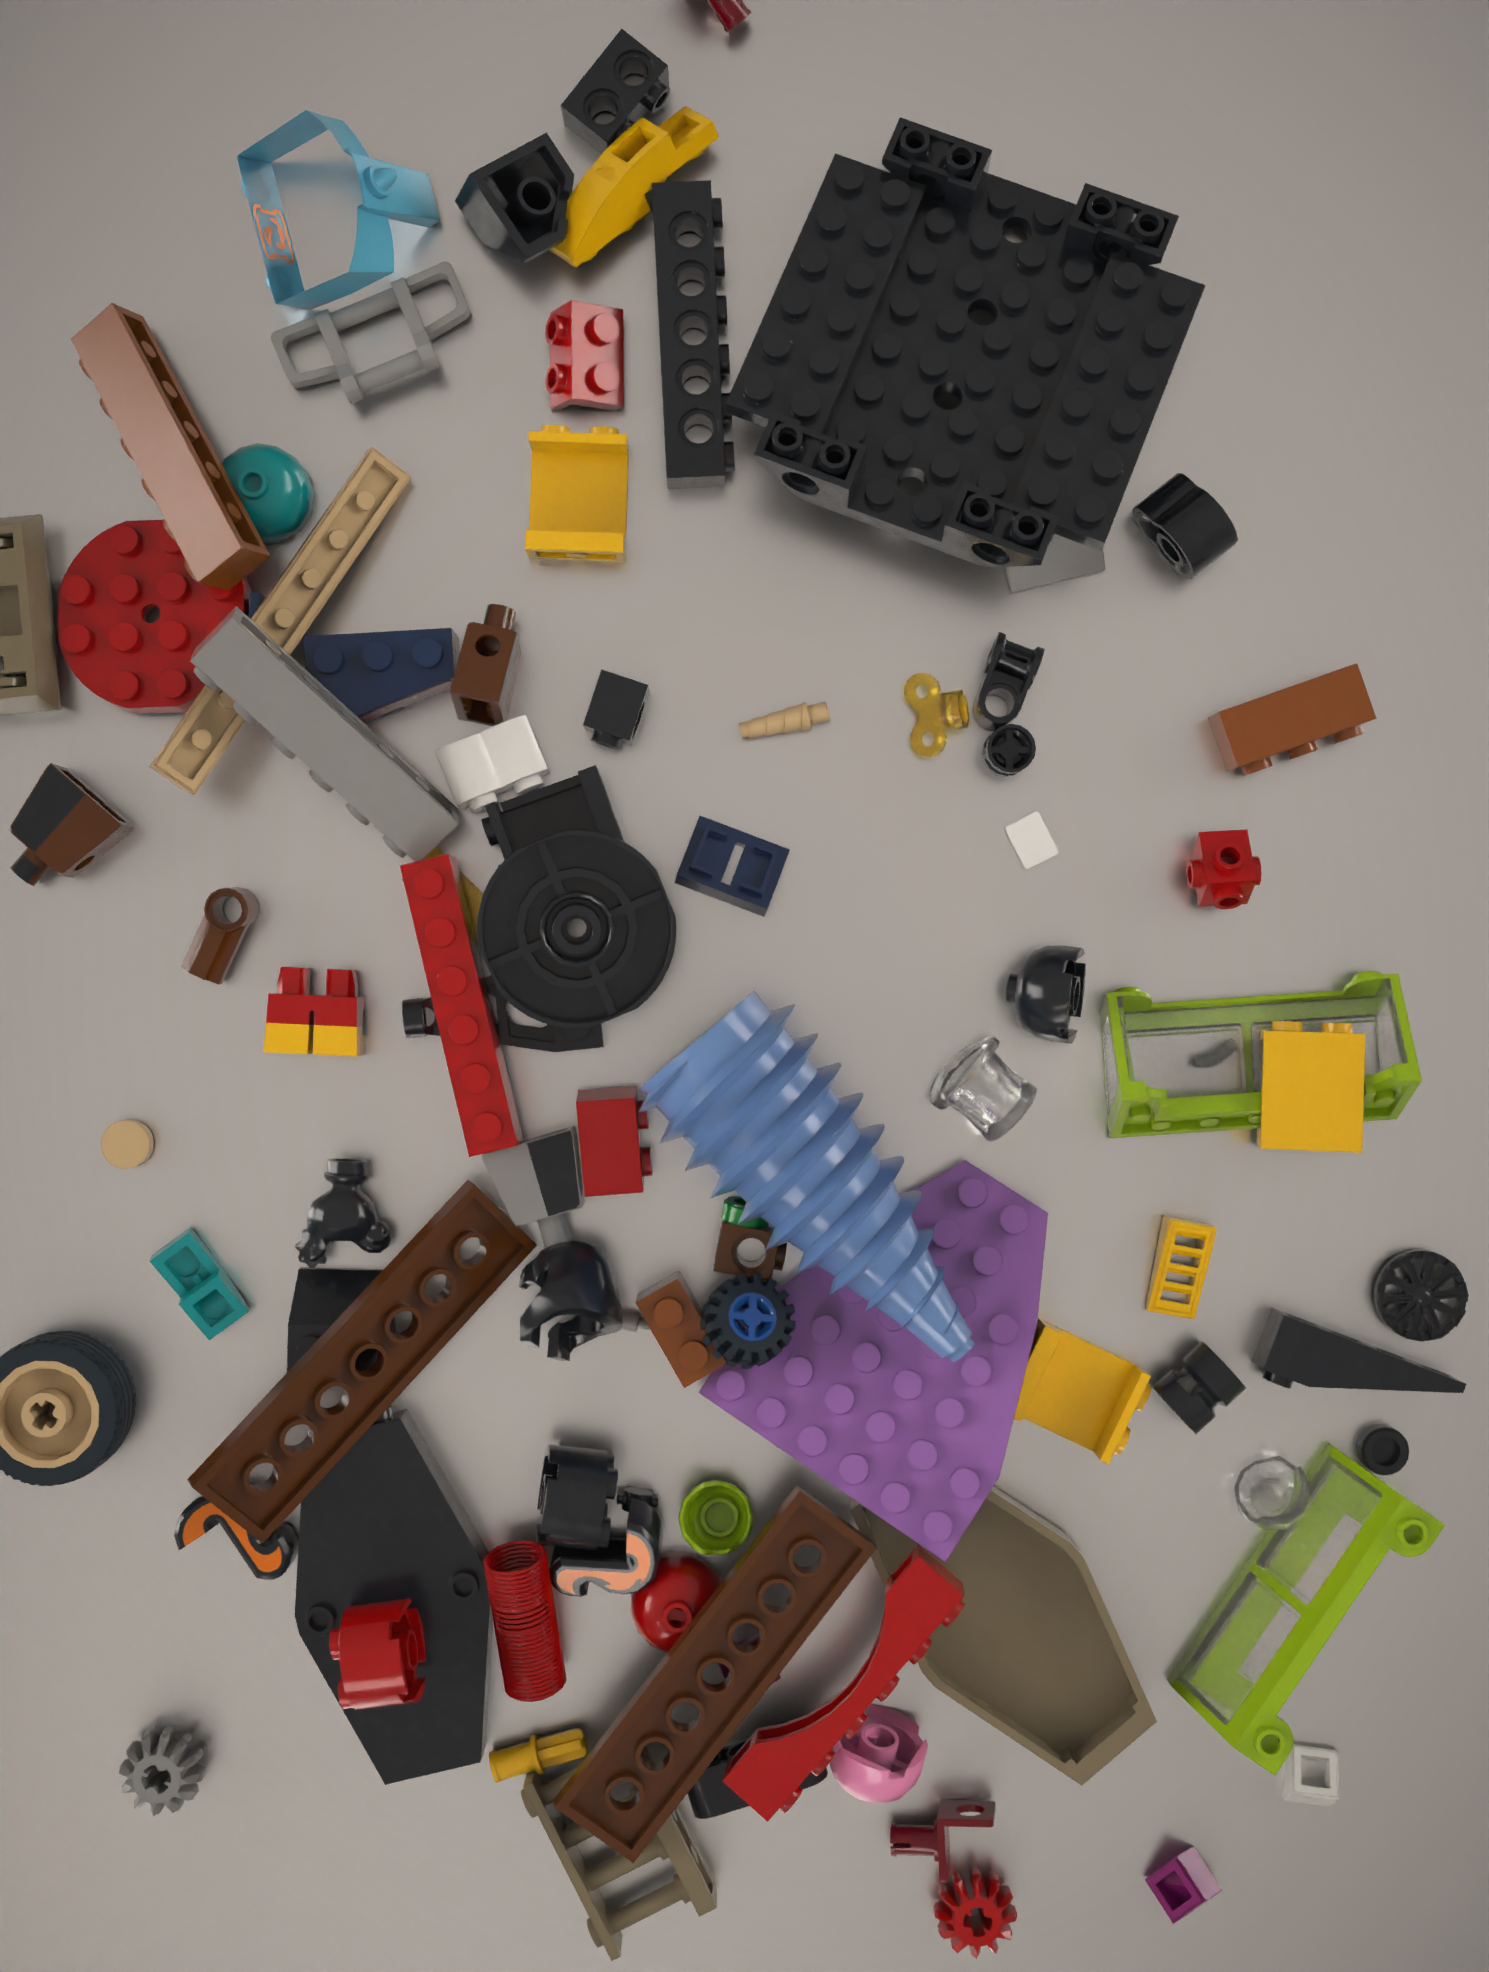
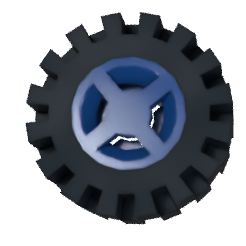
(759, 1309)

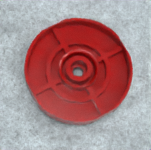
(106, 610)

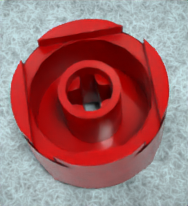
(379, 1655)

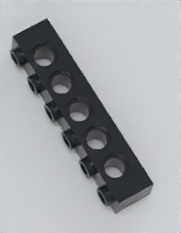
(680, 209)

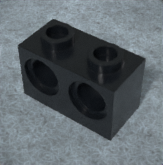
(604, 90)

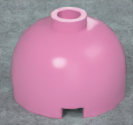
(881, 1757)

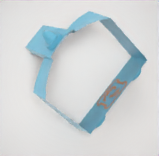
(386, 194)

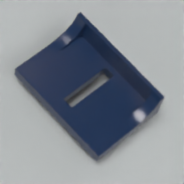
(709, 856)

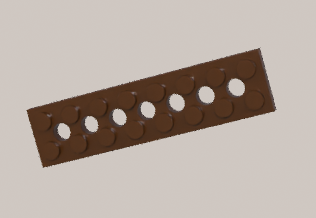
(368, 1392)
(724, 1705)

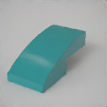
(200, 1282)

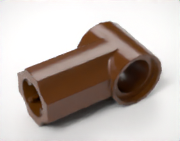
(217, 937)

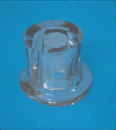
(983, 1089)

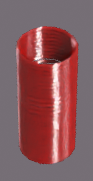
(525, 1620)

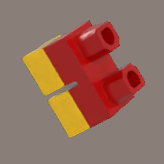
(315, 1022)

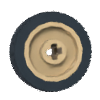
(90, 1412)

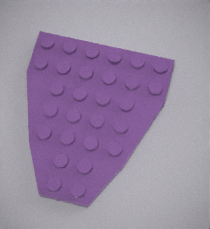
(878, 1405)

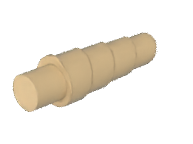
(785, 721)

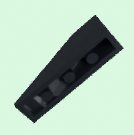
(1323, 1358)

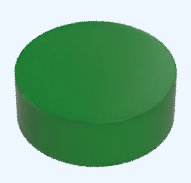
(732, 1211)

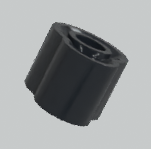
(1185, 525)

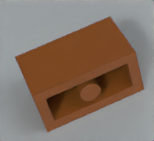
(675, 1323)

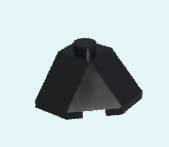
(520, 200)

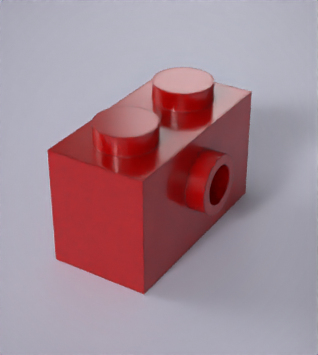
(611, 1141)

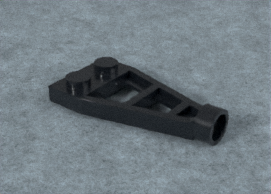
(510, 1033)

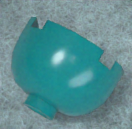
(271, 489)

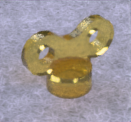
(935, 713)

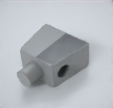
(540, 1182)

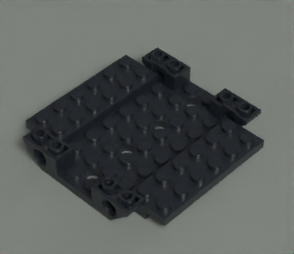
(881, 325)

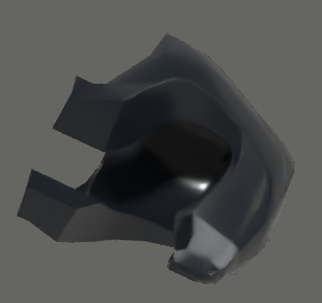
(572, 1282)

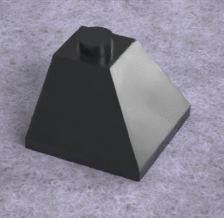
(319, 1301)

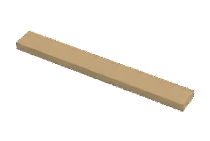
(287, 611)

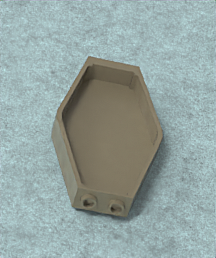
(1032, 1640)

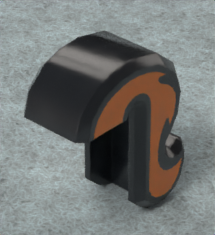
(265, 1560)
(622, 1567)

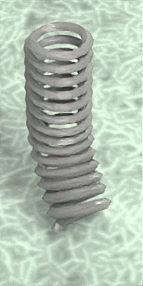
(1216, 1056)

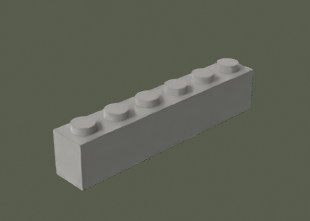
(324, 735)

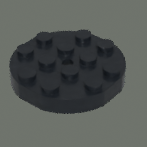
(564, 976)

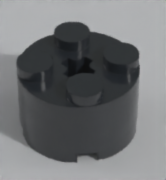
(574, 1497)

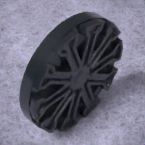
(1420, 1295)

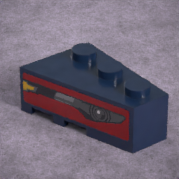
(383, 669)

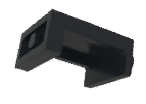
(565, 805)

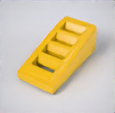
(1201, 1255)

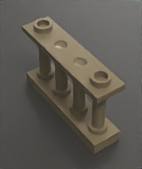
(671, 1841)

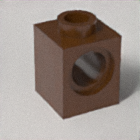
(729, 1261)

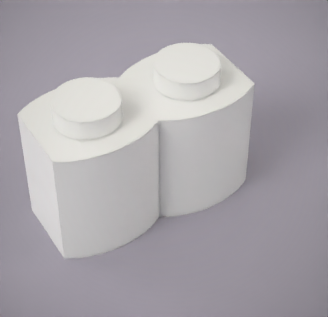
(493, 763)

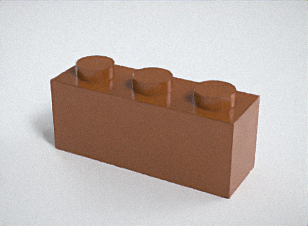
(1292, 720)

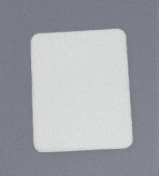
(1031, 840)

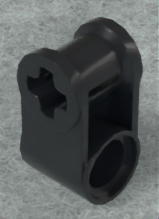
(1008, 674)

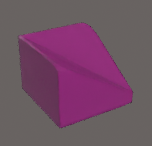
(1183, 1884)

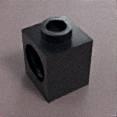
(615, 710)

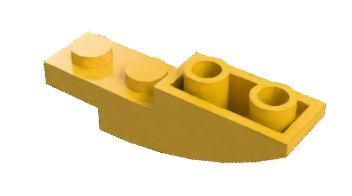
(615, 186)

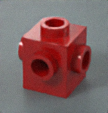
(1223, 869)

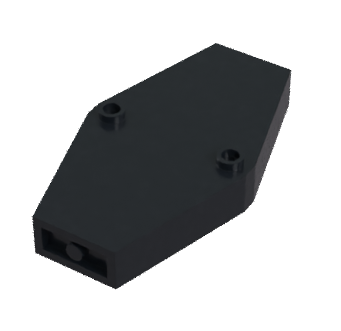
(396, 1531)

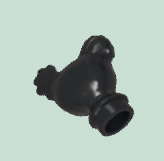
(342, 1215)

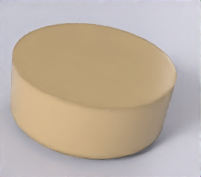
(127, 1143)

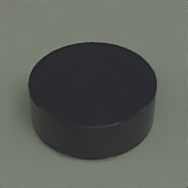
(1382, 1449)

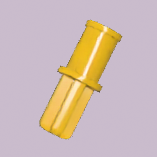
(538, 1754)

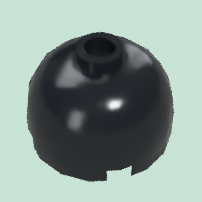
(1049, 992)

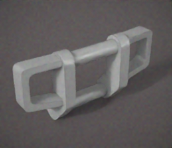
(331, 323)

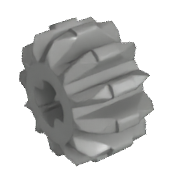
(158, 1786)

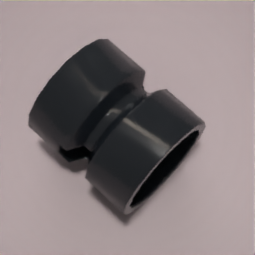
(1211, 1374)

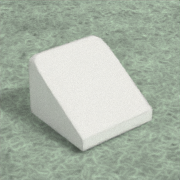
(1311, 1776)

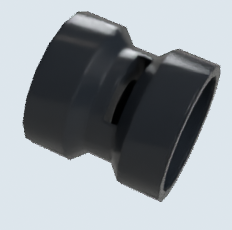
(1016, 748)

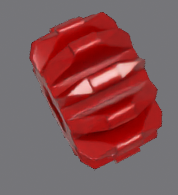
(980, 1929)

